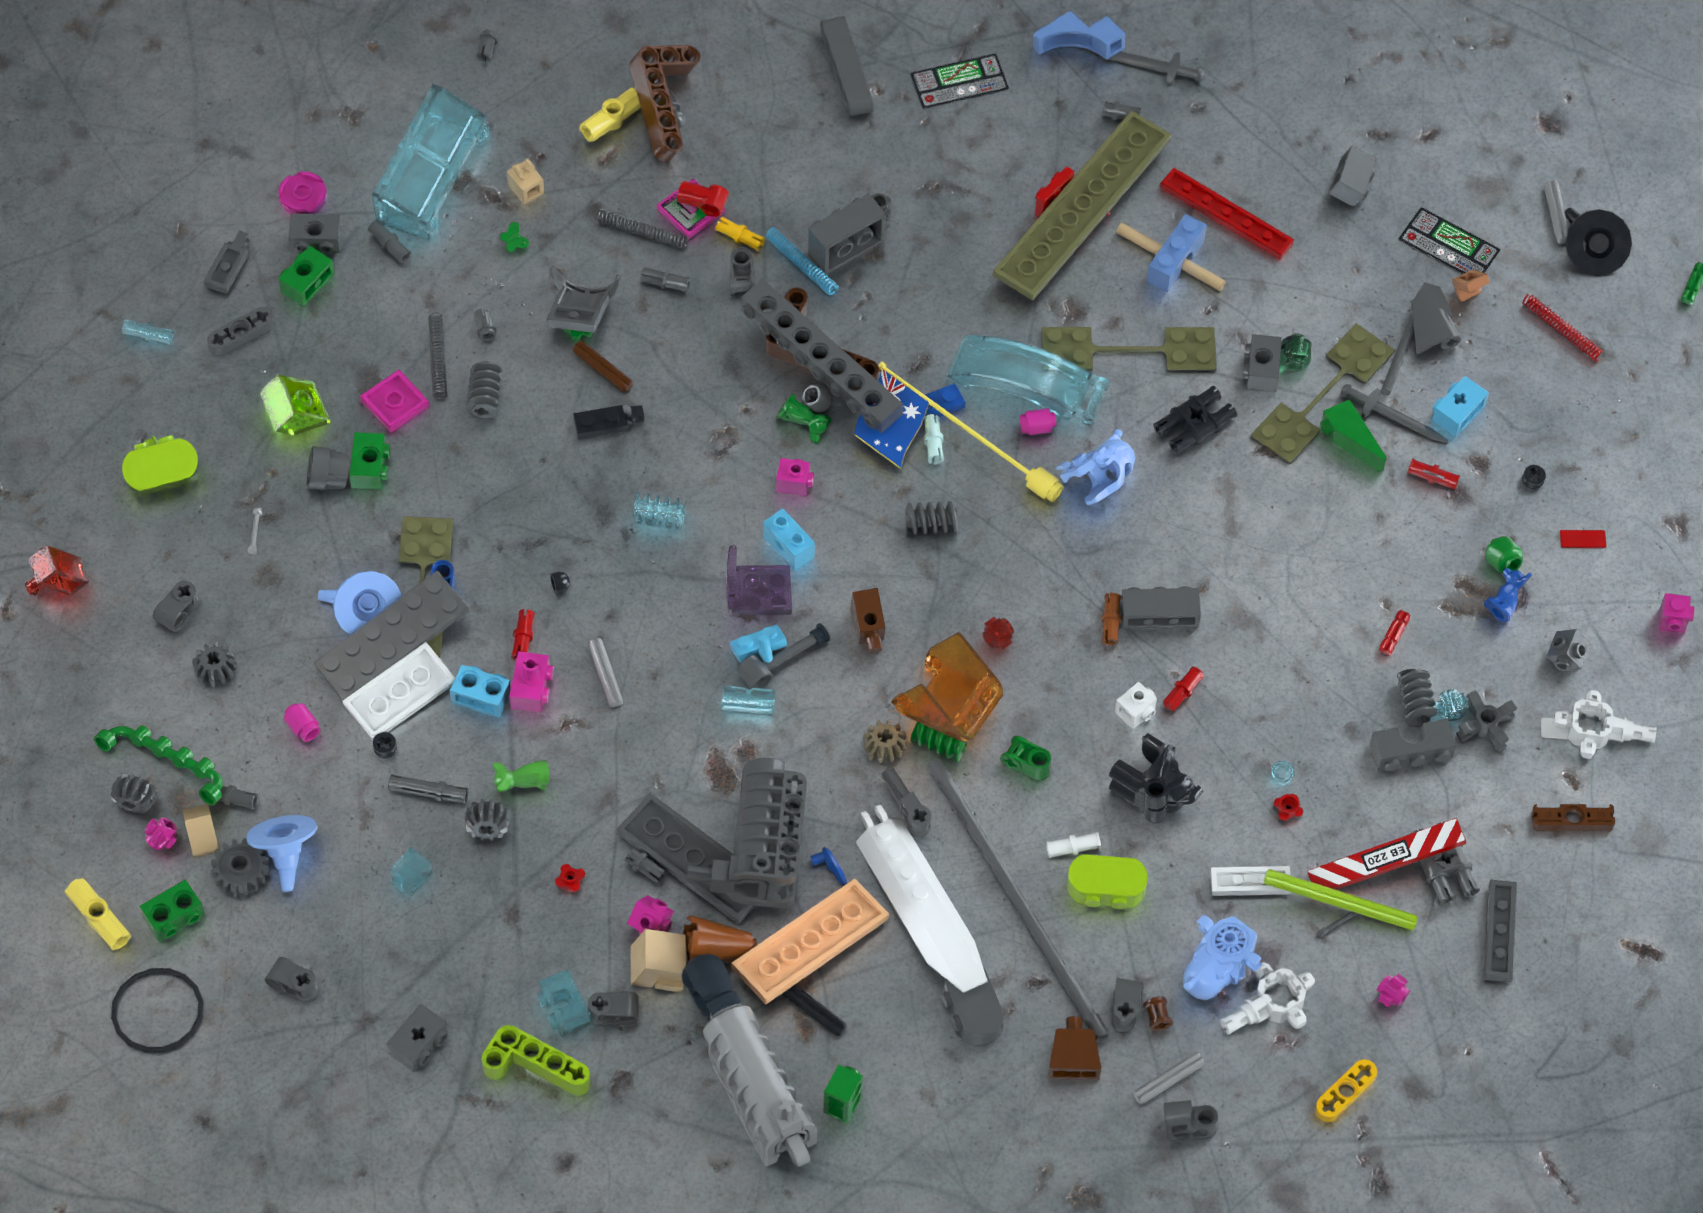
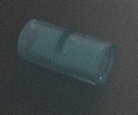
(748, 701)

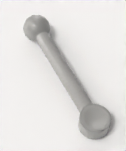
(252, 549)

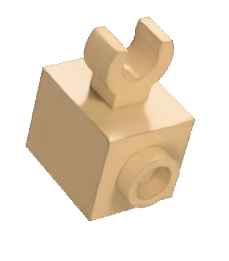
(525, 181)

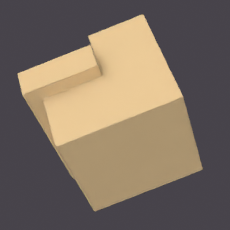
(658, 960)

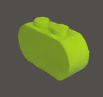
(159, 464)
(1107, 881)

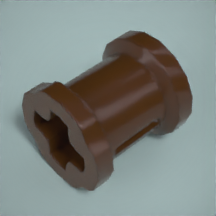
(1160, 1022)

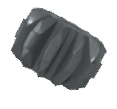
(214, 664)
(133, 793)
(486, 819)

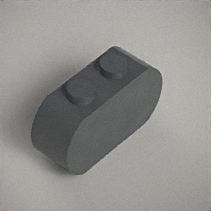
(975, 1012)

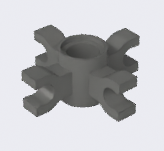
(1484, 729)

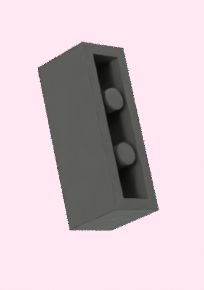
(1160, 607)

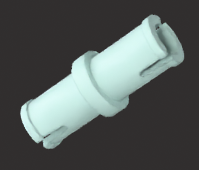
(933, 439)

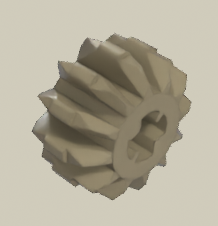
(884, 732)

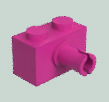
(530, 682)

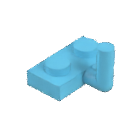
(759, 643)

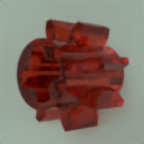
(998, 632)

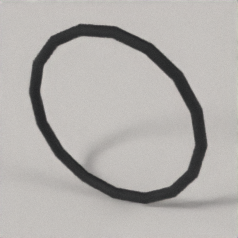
(145, 973)

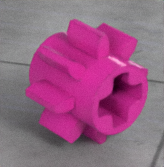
(161, 833)
(1393, 990)

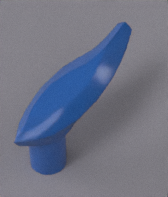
(833, 866)

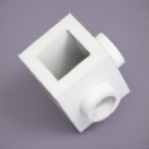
(1136, 705)

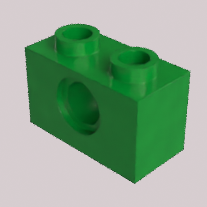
(303, 288)
(369, 474)

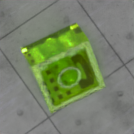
(294, 405)

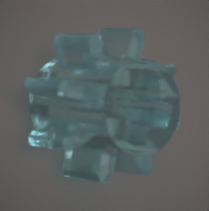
(1452, 705)

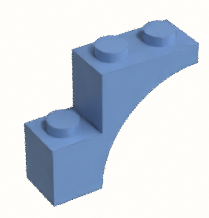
(1069, 31)

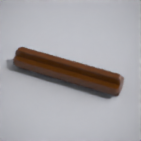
(603, 366)

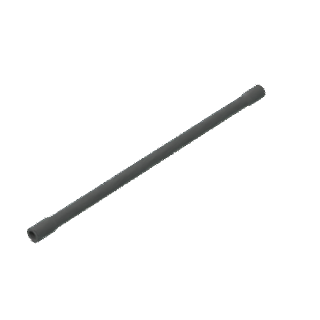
(1090, 1017)

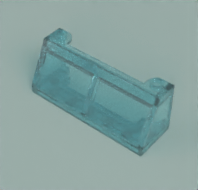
(428, 163)

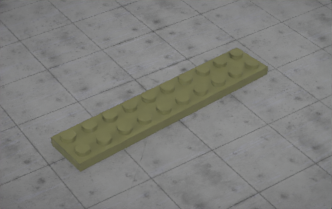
(1081, 205)

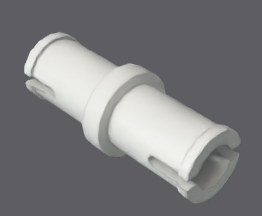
(1073, 845)

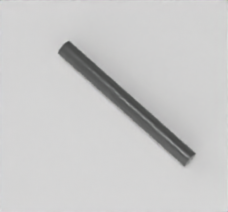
(1398, 358)

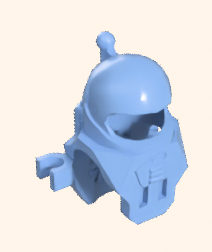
(1112, 456)
(1220, 957)

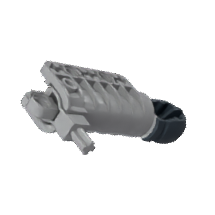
(748, 1066)

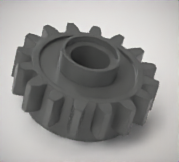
(238, 855)

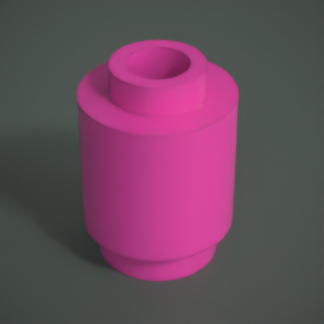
(1037, 421)
(301, 722)

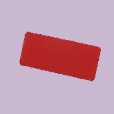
(1583, 538)

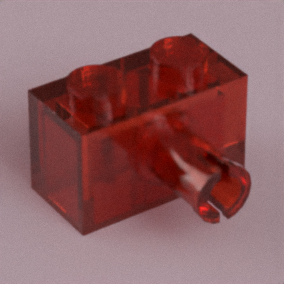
(56, 571)

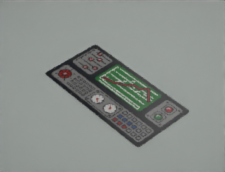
(959, 80)
(1448, 243)

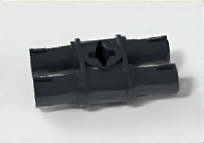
(1195, 420)

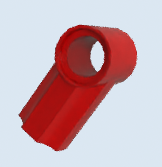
(710, 199)

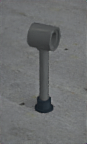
(757, 672)

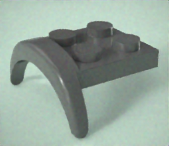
(578, 306)

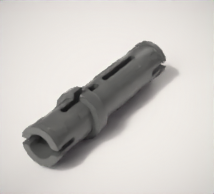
(439, 791)

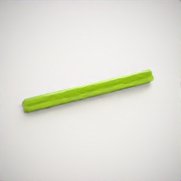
(1340, 899)

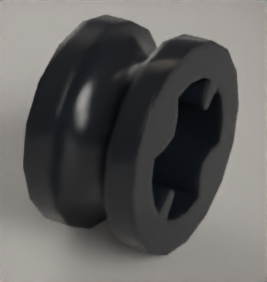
(1535, 469)
(386, 738)

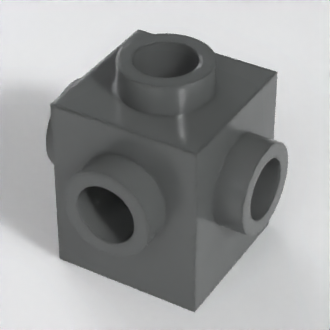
(1568, 650)

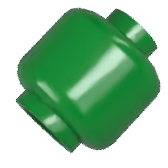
(1504, 553)

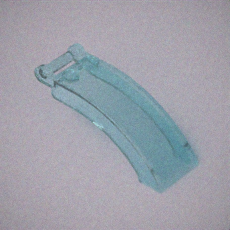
(1028, 374)

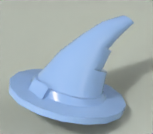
(361, 599)
(283, 842)

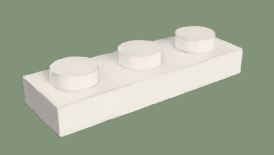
(1244, 881)

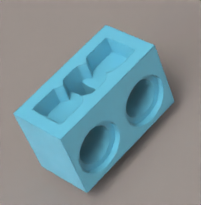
(478, 696)

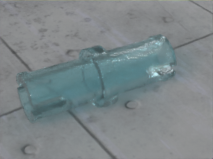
(148, 332)

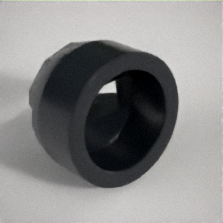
(560, 581)

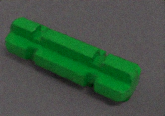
(1693, 284)

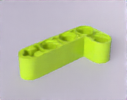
(538, 1064)

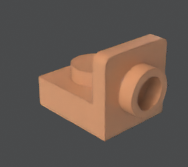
(1470, 284)

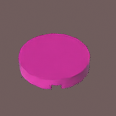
(302, 193)

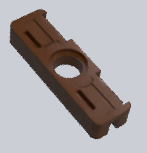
(1590, 818)

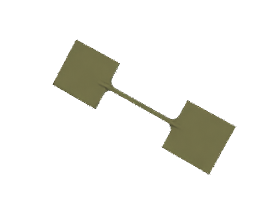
(1184, 347)
(1289, 431)
(424, 543)

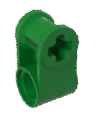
(1023, 756)

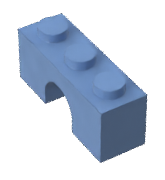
(1182, 242)

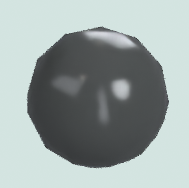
(817, 398)

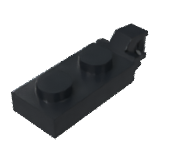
(607, 420)

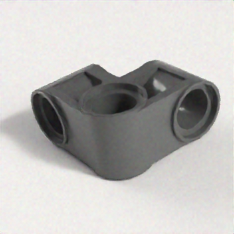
(1183, 1121)

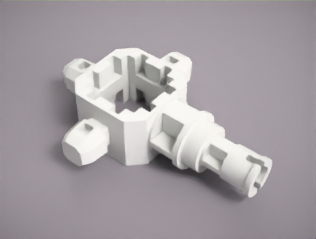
(1613, 727)
(1260, 1005)

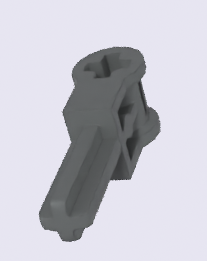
(914, 813)

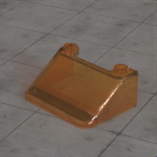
(957, 695)

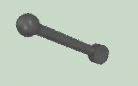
(1323, 931)

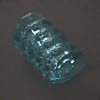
(659, 511)

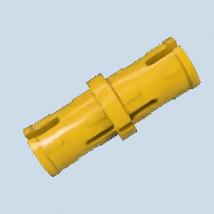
(740, 234)

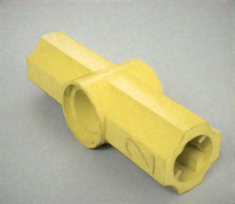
(611, 115)
(89, 903)

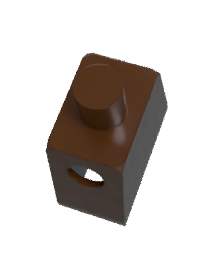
(868, 619)
(1074, 1053)

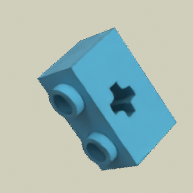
(1459, 406)
(788, 539)

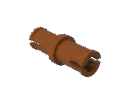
(1111, 619)

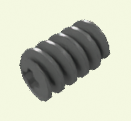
(483, 389)
(930, 517)
(1416, 696)

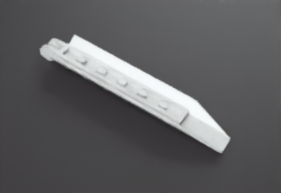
(920, 900)

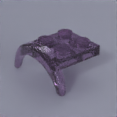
(757, 588)

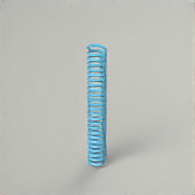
(795, 260)

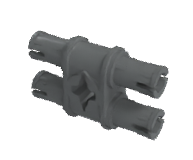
(1452, 864)

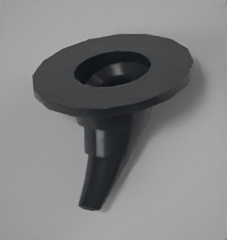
(1597, 241)

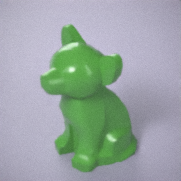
(527, 776)

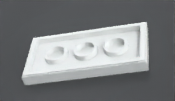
(399, 691)

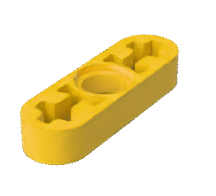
(1342, 1101)

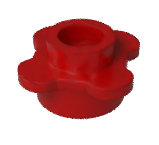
(1288, 800)
(570, 885)

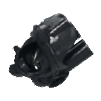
(1159, 788)

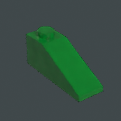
(1350, 433)

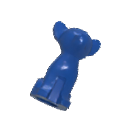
(1506, 600)

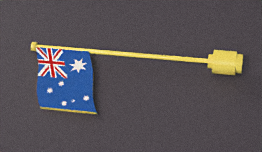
(898, 437)

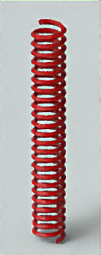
(1560, 322)

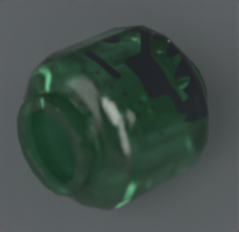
(1296, 352)

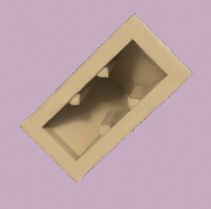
(200, 830)

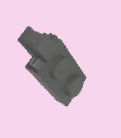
(228, 263)

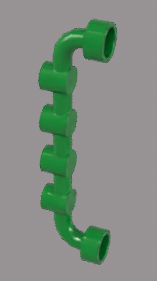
(209, 793)

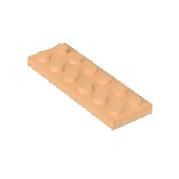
(810, 941)

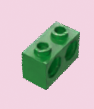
(168, 905)
(843, 1093)

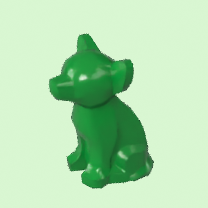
(801, 414)

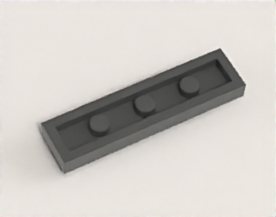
(1500, 930)

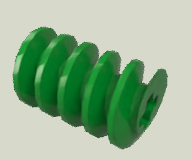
(940, 740)

